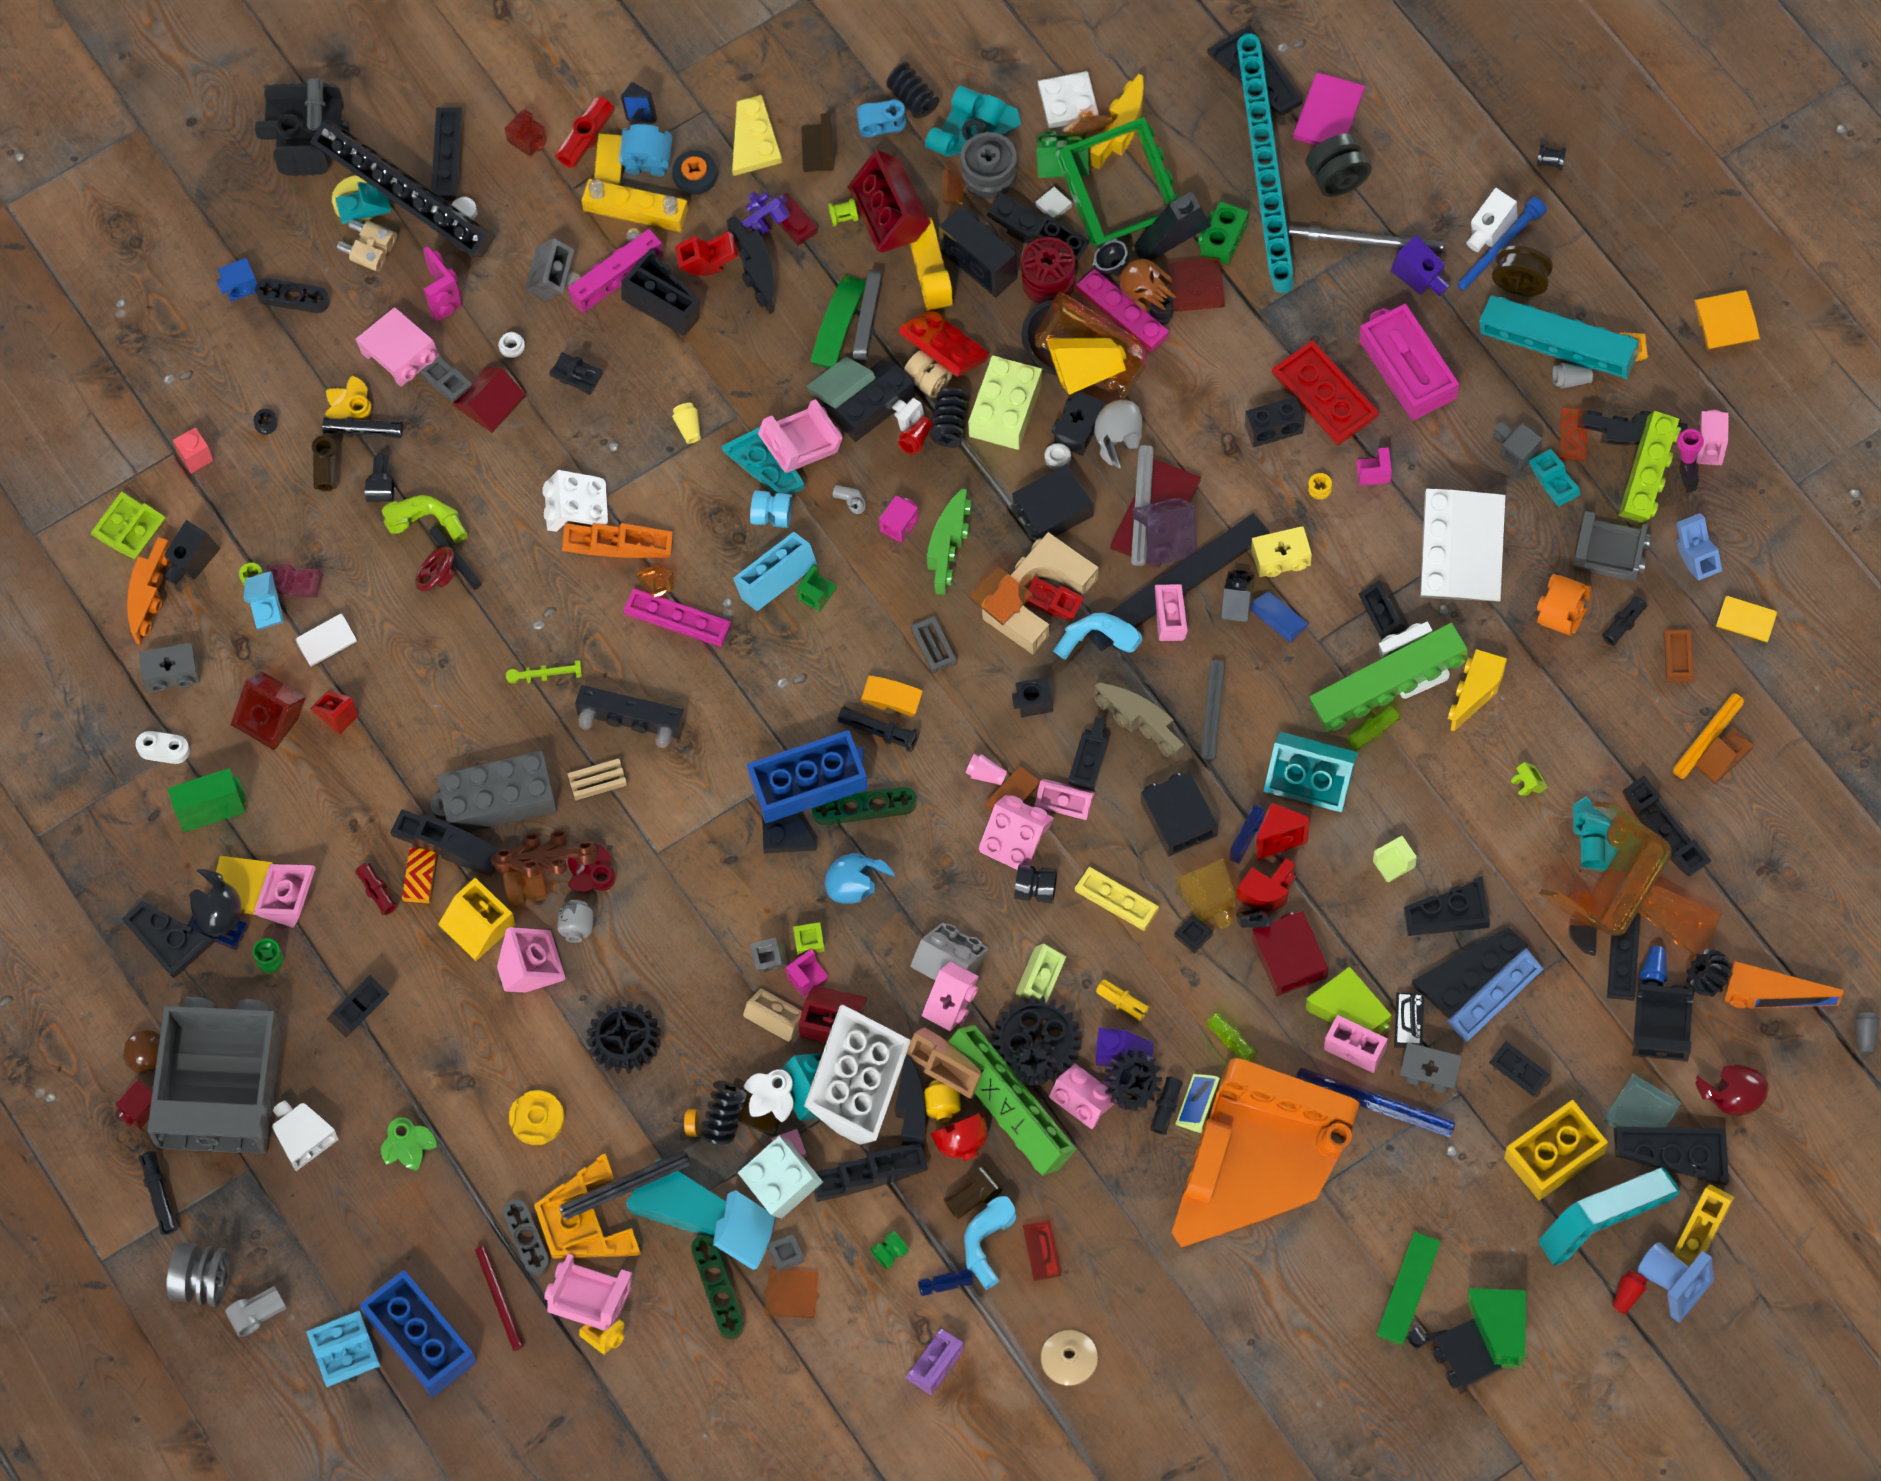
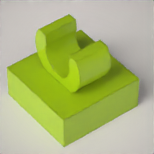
(1532, 779)
(808, 938)

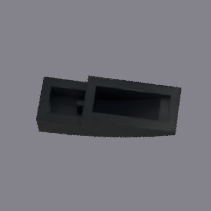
(911, 1105)

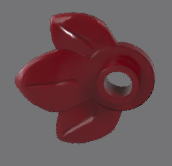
(587, 876)

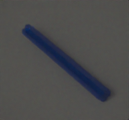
(1381, 1104)

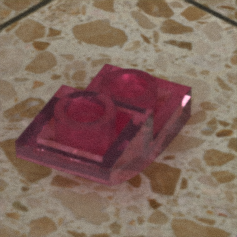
(295, 581)

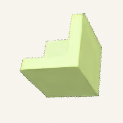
(1394, 859)

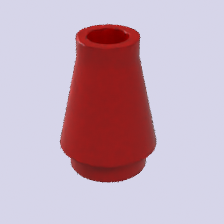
(914, 437)
(1629, 1291)

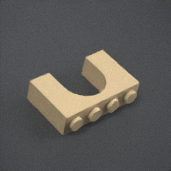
(1049, 560)

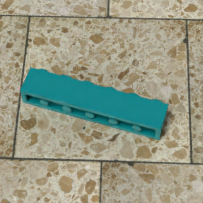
(1559, 336)

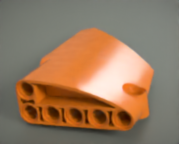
(1261, 1151)

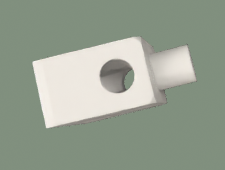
(1492, 220)
(302, 1133)

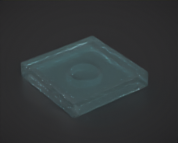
(1642, 1106)

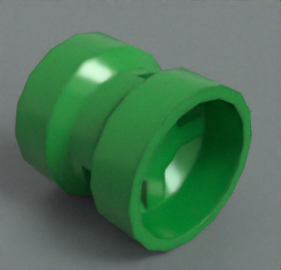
(265, 950)
(889, 1250)

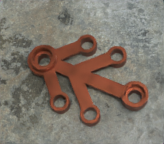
(528, 863)

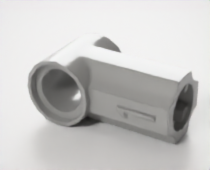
(248, 1314)

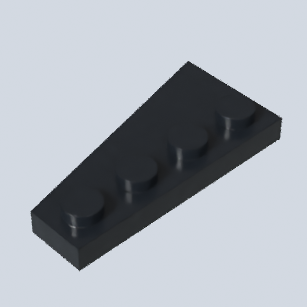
(1680, 1150)

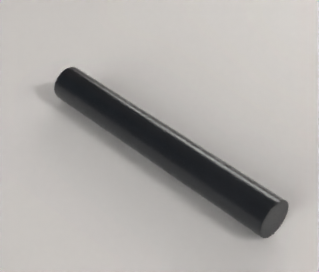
(458, 561)

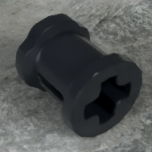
(1551, 157)
(1160, 315)

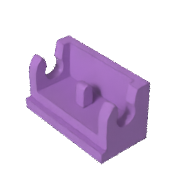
(936, 1362)

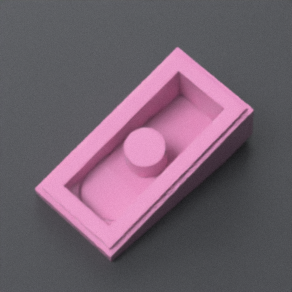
(1170, 613)

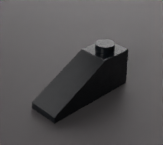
(1172, 227)

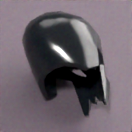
(219, 909)

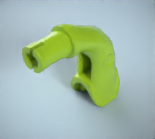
(401, 514)

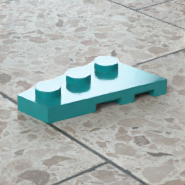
(758, 461)

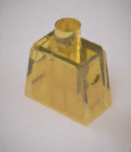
(1208, 893)

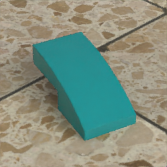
(1553, 478)

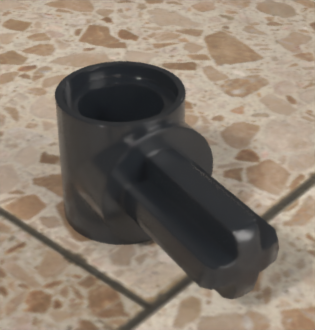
(379, 485)

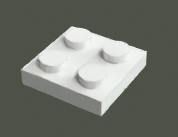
(1066, 97)

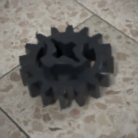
(1131, 1079)

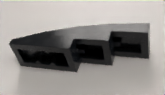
(871, 1172)

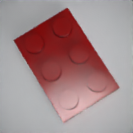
(944, 343)

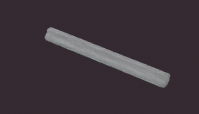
(1142, 498)

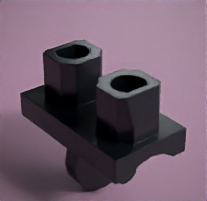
(576, 373)

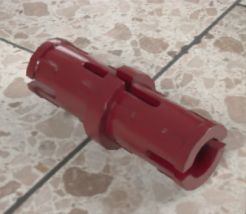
(376, 888)

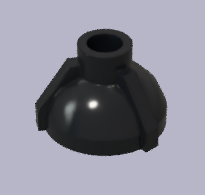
(1111, 257)

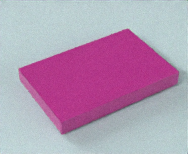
(1328, 109)

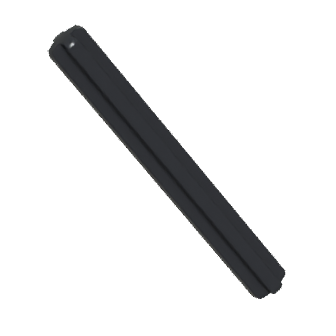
(625, 1185)

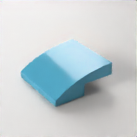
(744, 1230)
(343, 1348)

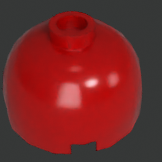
(962, 1137)

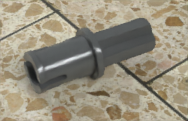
(314, 103)

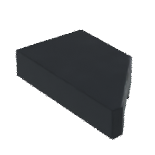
(1253, 918)

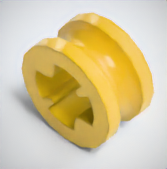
(1320, 494)

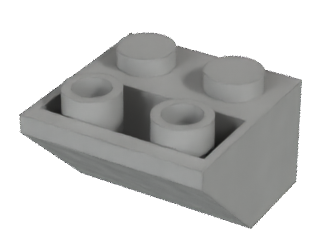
(947, 945)

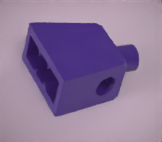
(1420, 268)

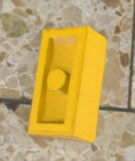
(1746, 619)

